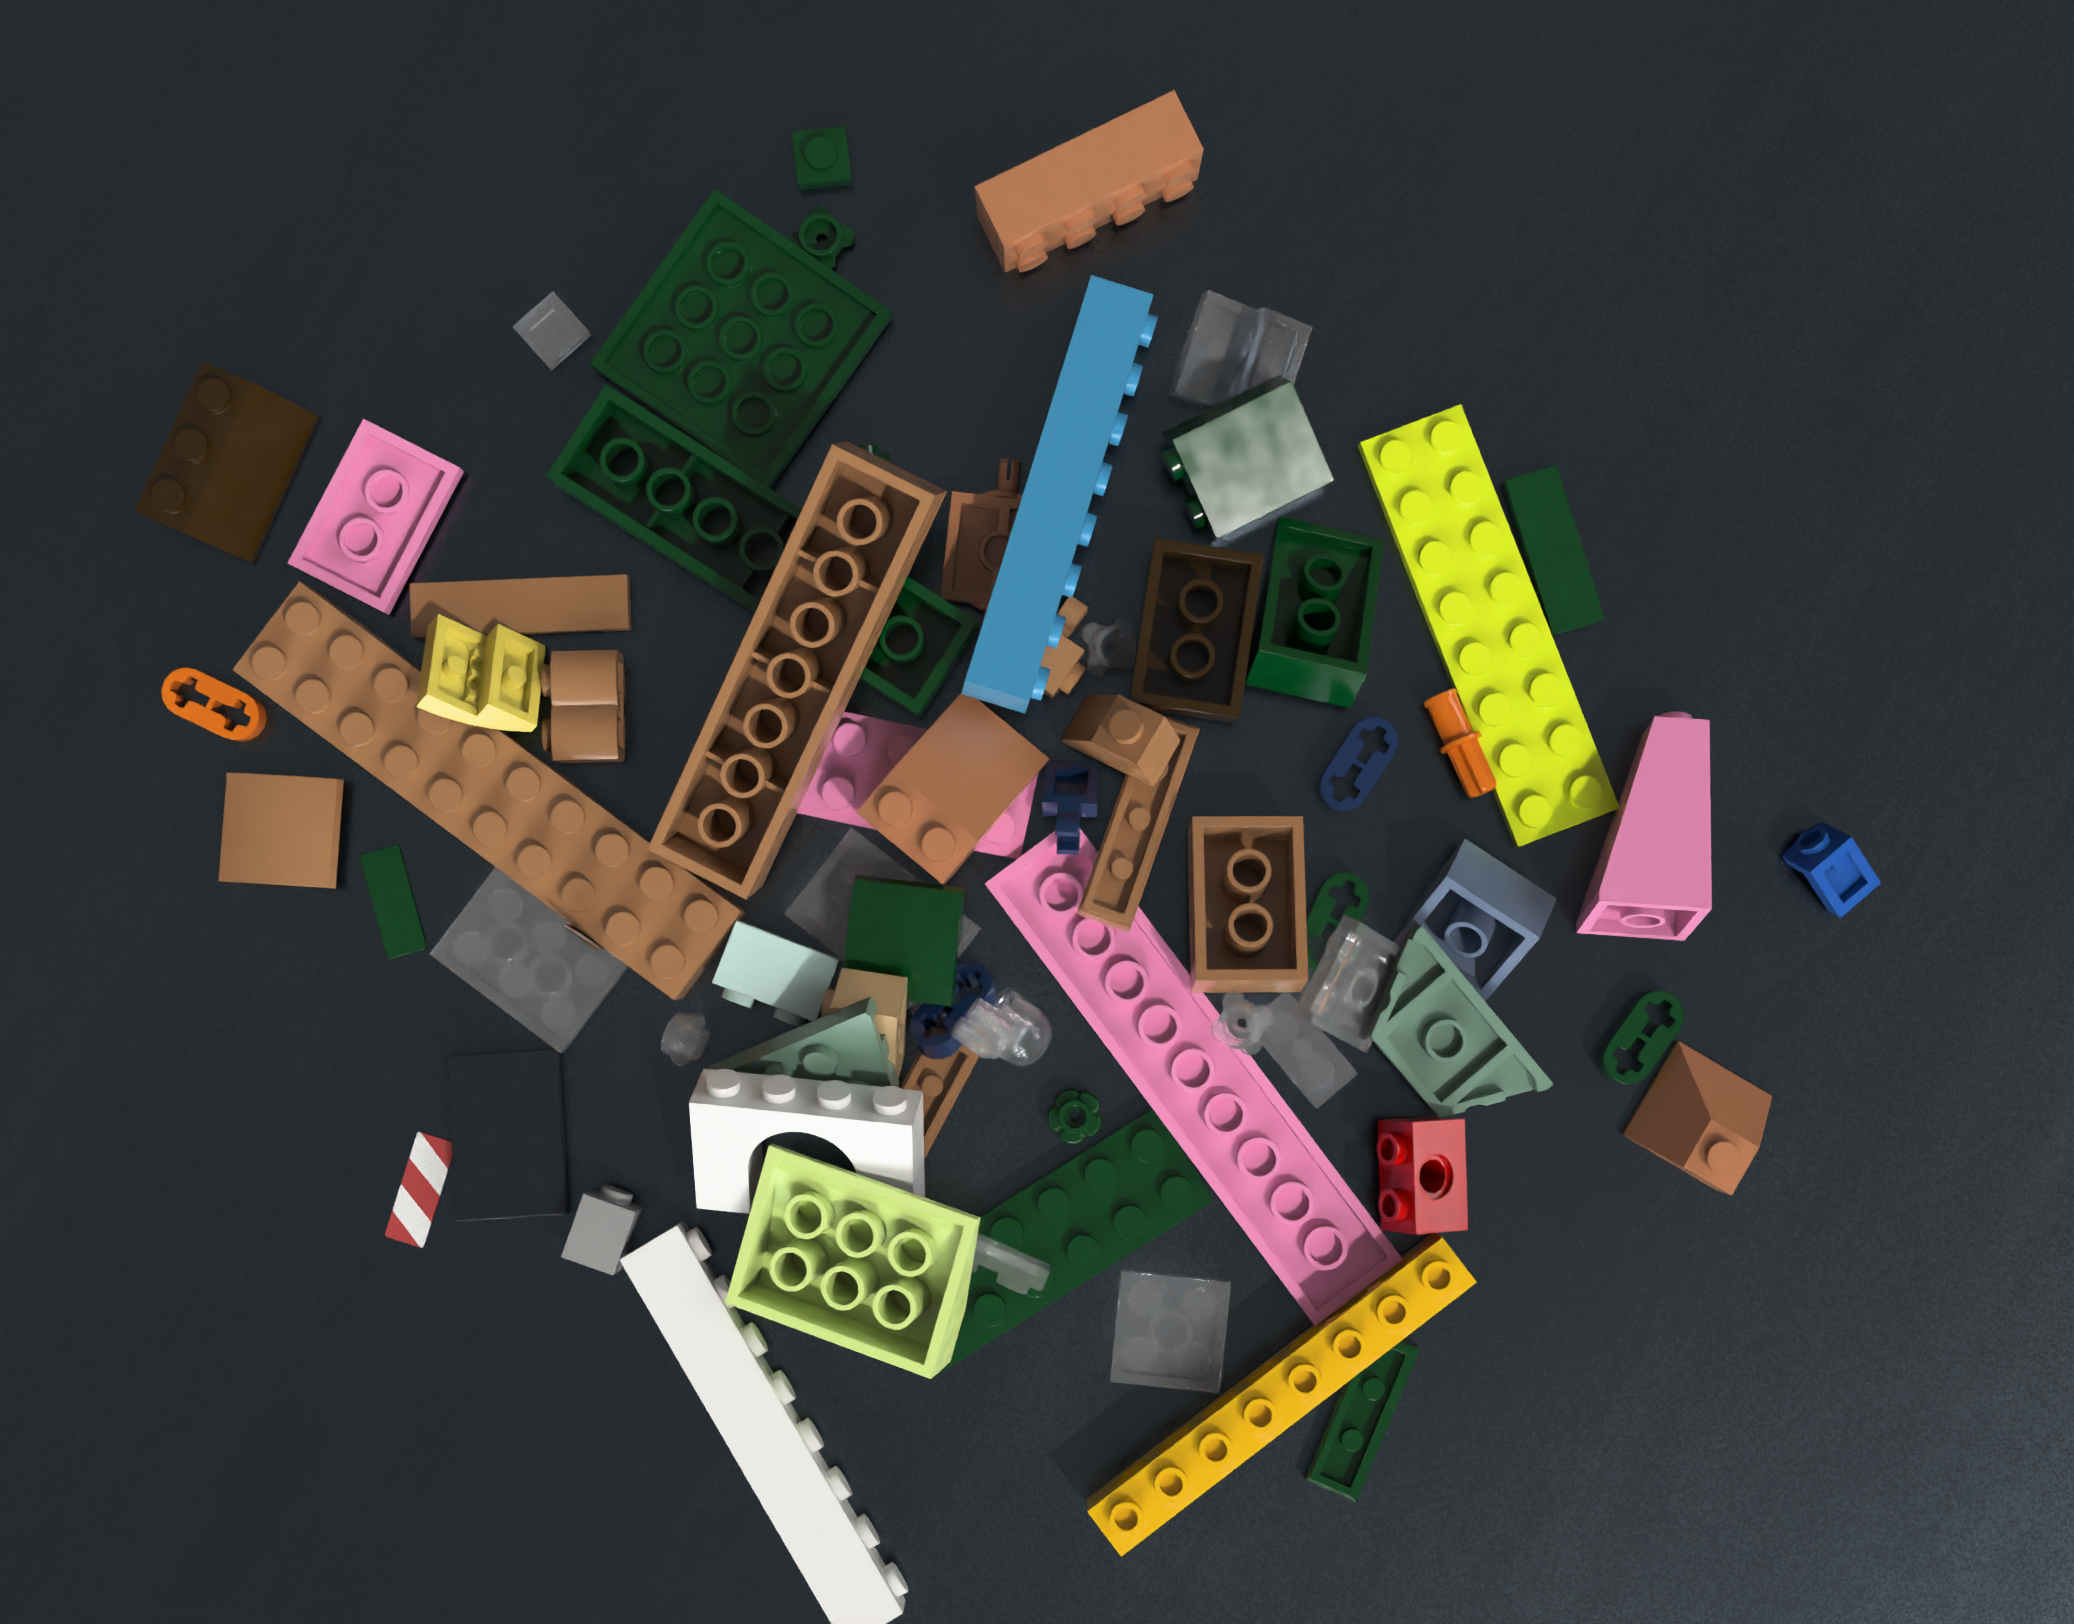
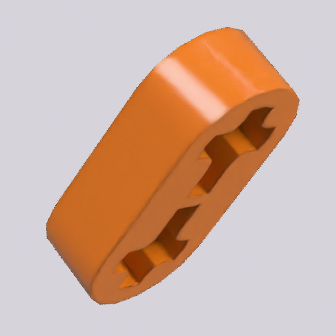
(209, 715)

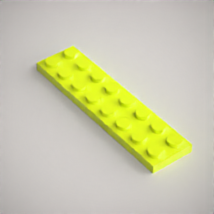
(1488, 625)

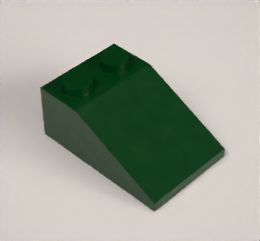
(1316, 613)

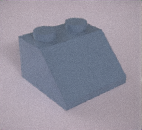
(1481, 916)

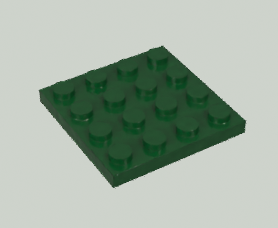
(741, 339)

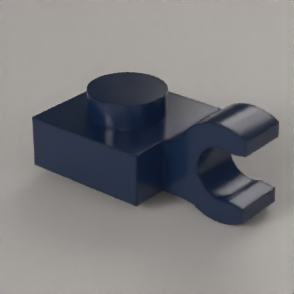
(1070, 793)

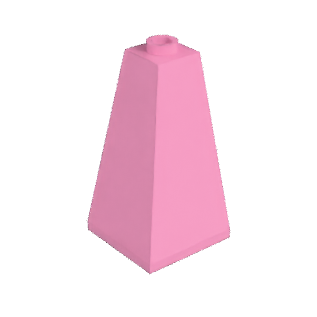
(1658, 847)

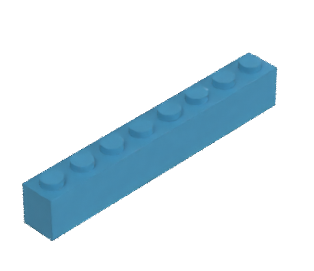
(1058, 495)

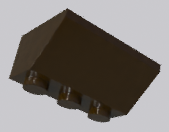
(227, 462)

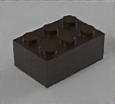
(1196, 630)

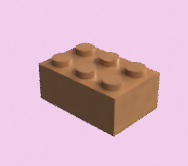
(1247, 904)

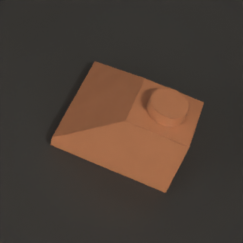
(1701, 1118)

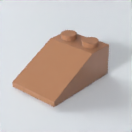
(953, 787)

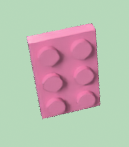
(376, 516)

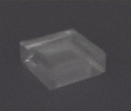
(552, 330)

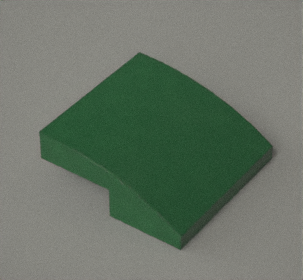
(907, 933)

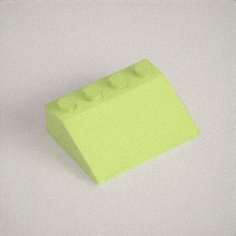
(855, 1262)

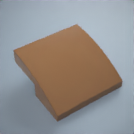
(281, 830)

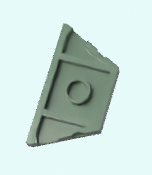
(1447, 1035)
(831, 1048)

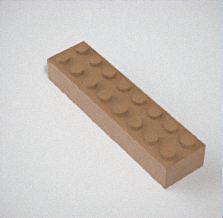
(796, 668)

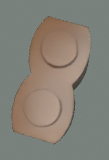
(586, 706)

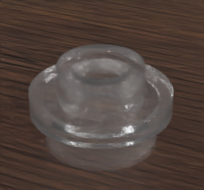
(685, 1038)

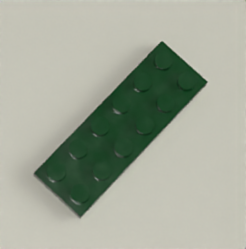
(1082, 1222)

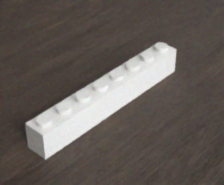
(764, 1430)

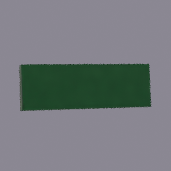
(1553, 550)
(1360, 1423)

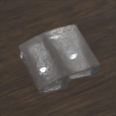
(1236, 350)

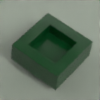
(822, 158)

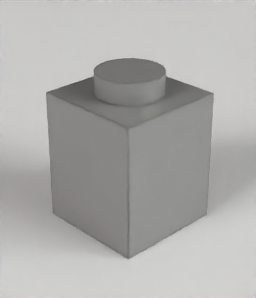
(602, 1229)

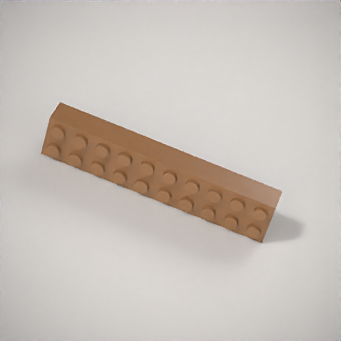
(490, 793)

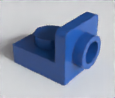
(1832, 867)

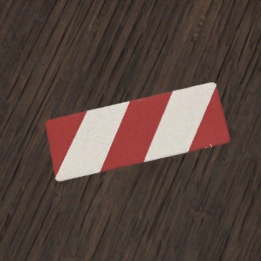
(420, 1190)

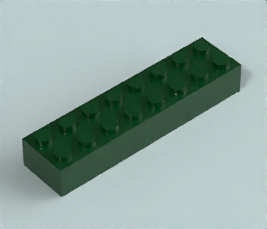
(734, 533)

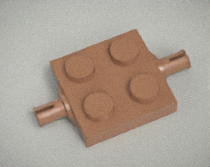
(978, 539)

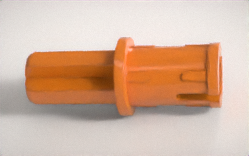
(1461, 743)

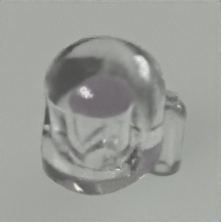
(1007, 1030)

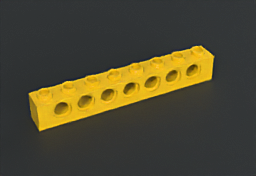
(1277, 1394)

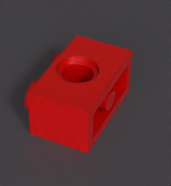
(1422, 1175)

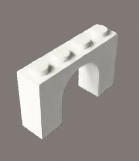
(738, 1110)

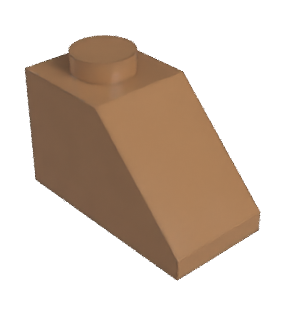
(1122, 736)

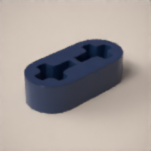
(1368, 772)
(928, 1015)

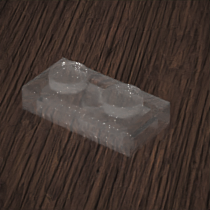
(1305, 1053)
(1014, 1267)

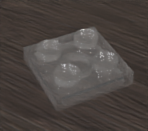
(1349, 982)
(1170, 1331)

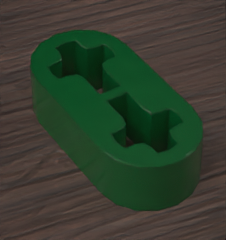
(1323, 905)
(1651, 1045)

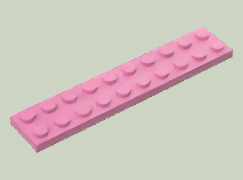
(1199, 1087)

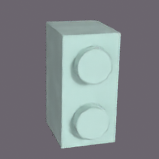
(776, 973)

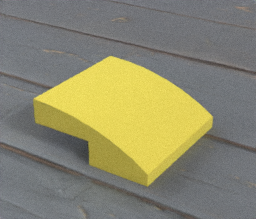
(481, 677)

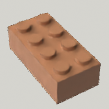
(1089, 183)

